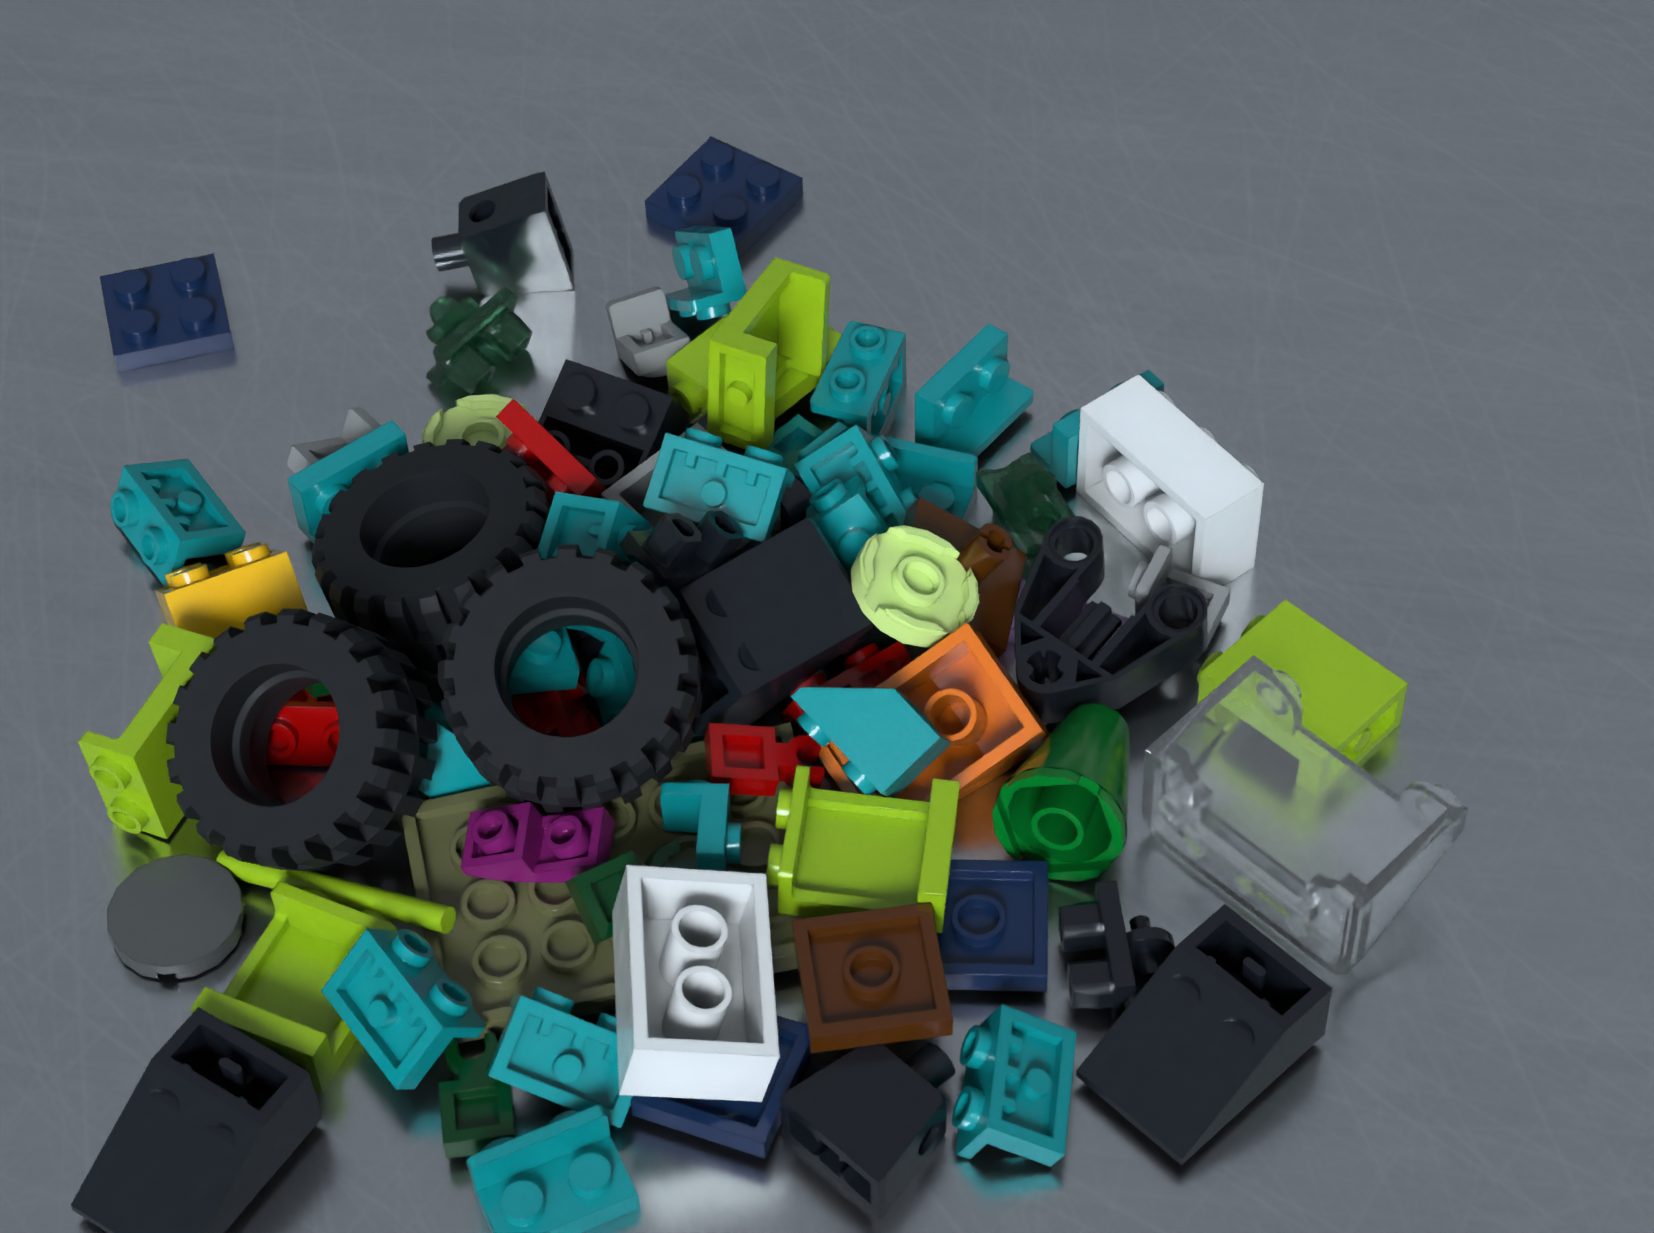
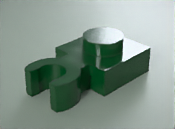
(598, 889)
(473, 1104)

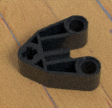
(1132, 660)

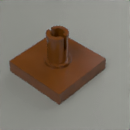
(992, 561)
(871, 977)

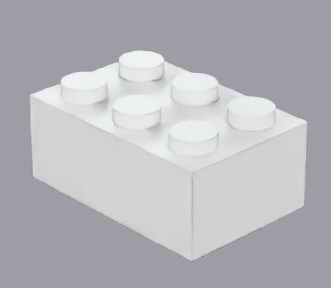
(1168, 482)
(694, 984)

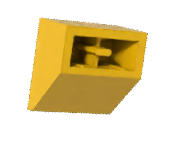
(228, 595)

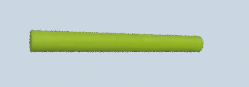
(349, 893)

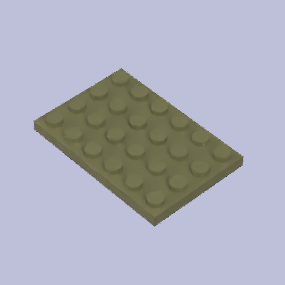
(532, 932)

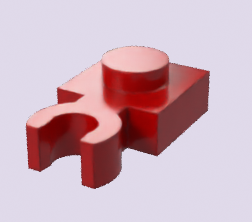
(754, 761)

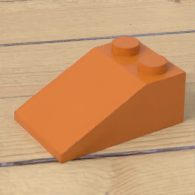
(972, 704)

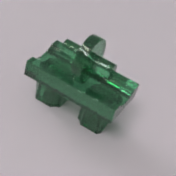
(465, 331)
(1024, 501)

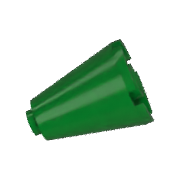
(1070, 797)

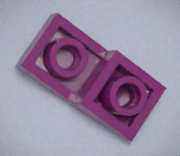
(524, 846)

